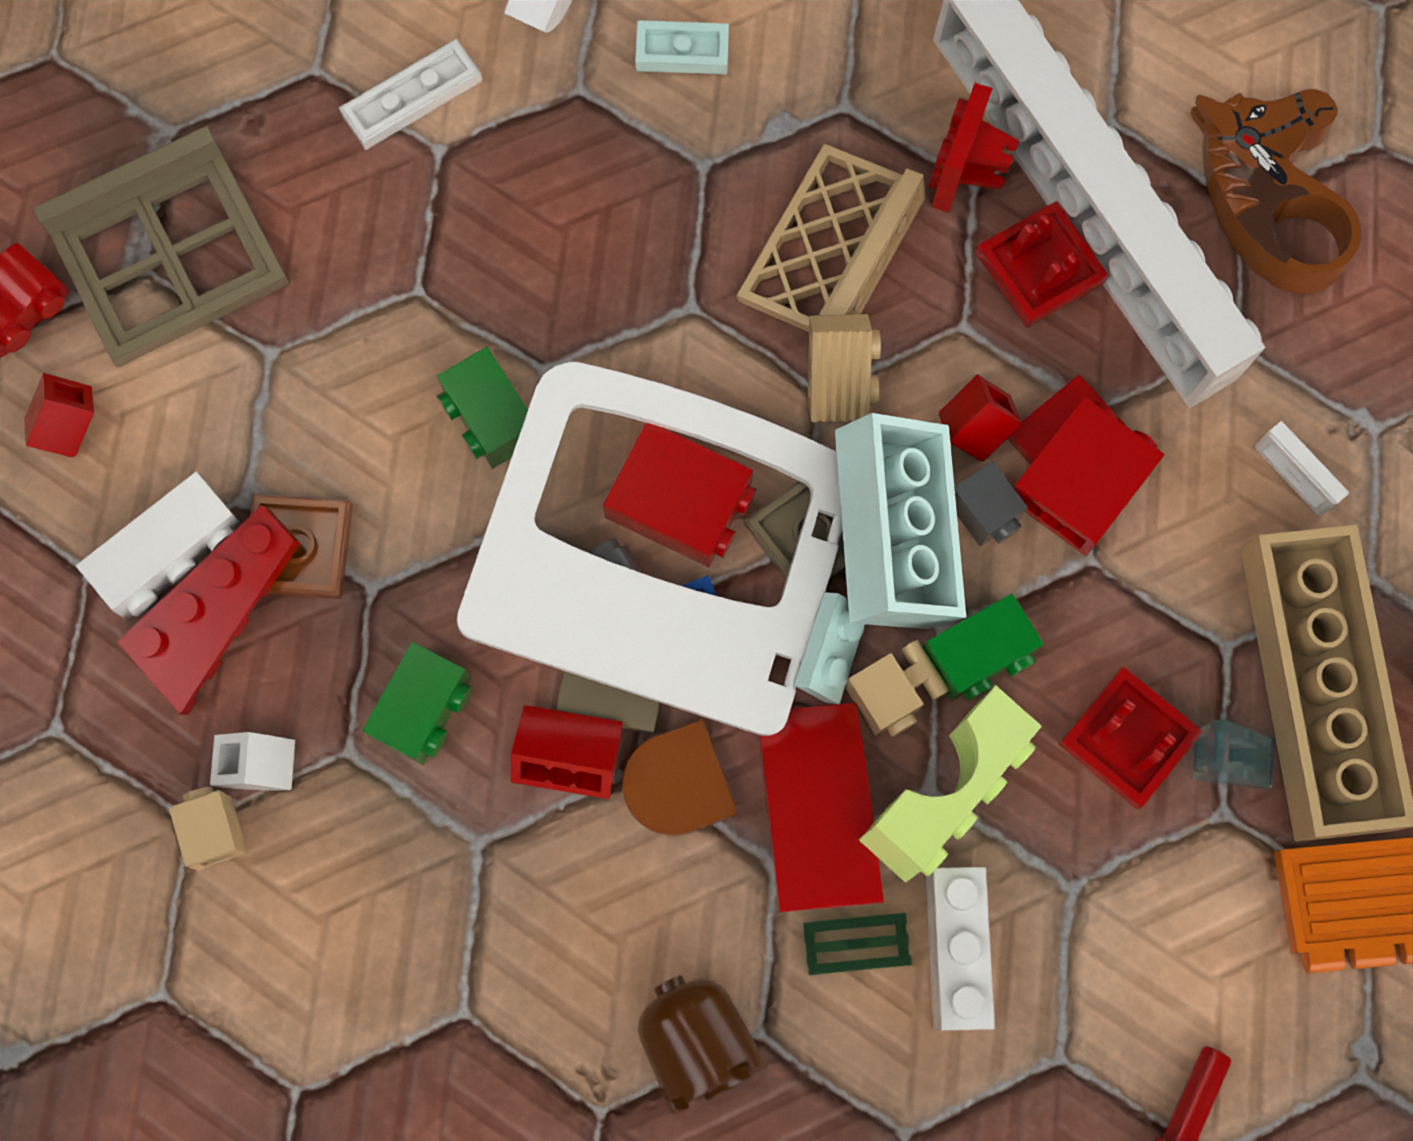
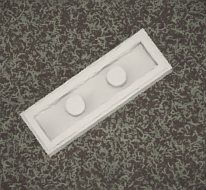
(410, 94)

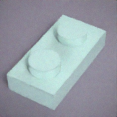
(682, 47)
(829, 650)

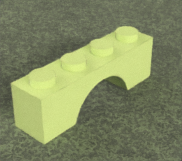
(917, 826)

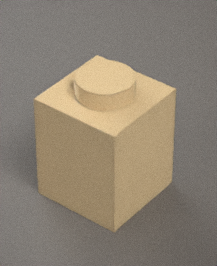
(207, 828)

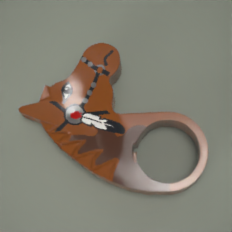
(1254, 183)

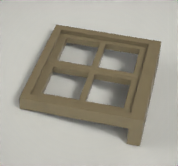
(133, 191)

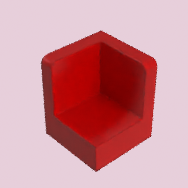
(59, 415)
(980, 418)

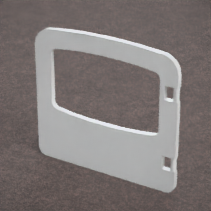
(628, 627)

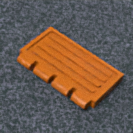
(1348, 900)

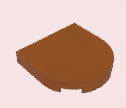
(677, 783)

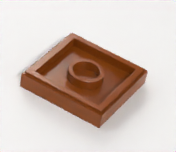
(323, 535)

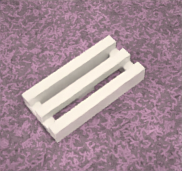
(1301, 469)

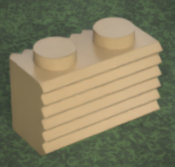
(841, 367)

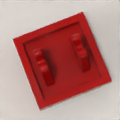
(970, 151)
(1041, 264)
(1130, 738)

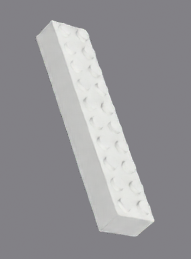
(1081, 163)

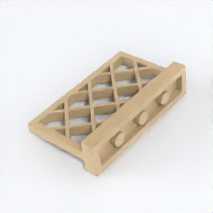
(872, 249)

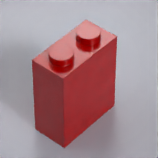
(1087, 474)
(680, 494)

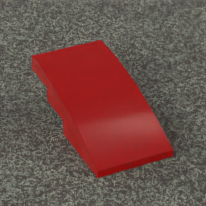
(820, 810)

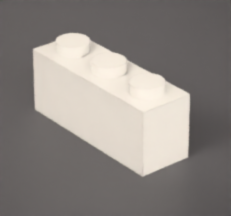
(159, 547)
(959, 949)

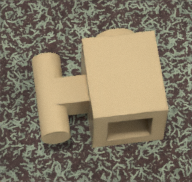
(888, 694)

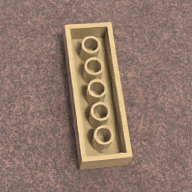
(1327, 684)

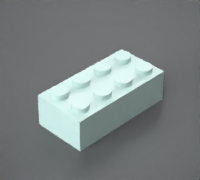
(899, 522)

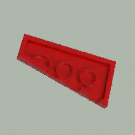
(197, 620)

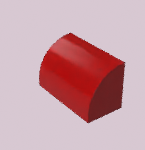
(566, 752)

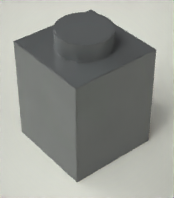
(989, 505)

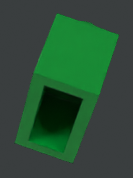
(486, 405)
(984, 647)
(419, 704)

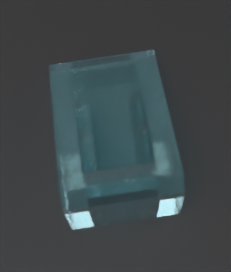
(1233, 756)

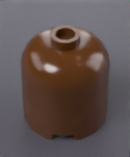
(696, 1041)

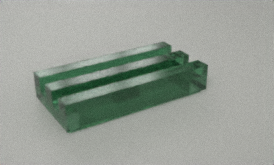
(900, 940)

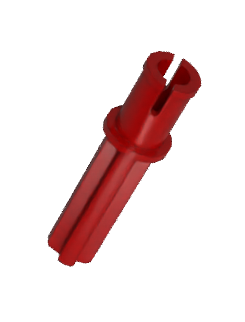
(1198, 1096)

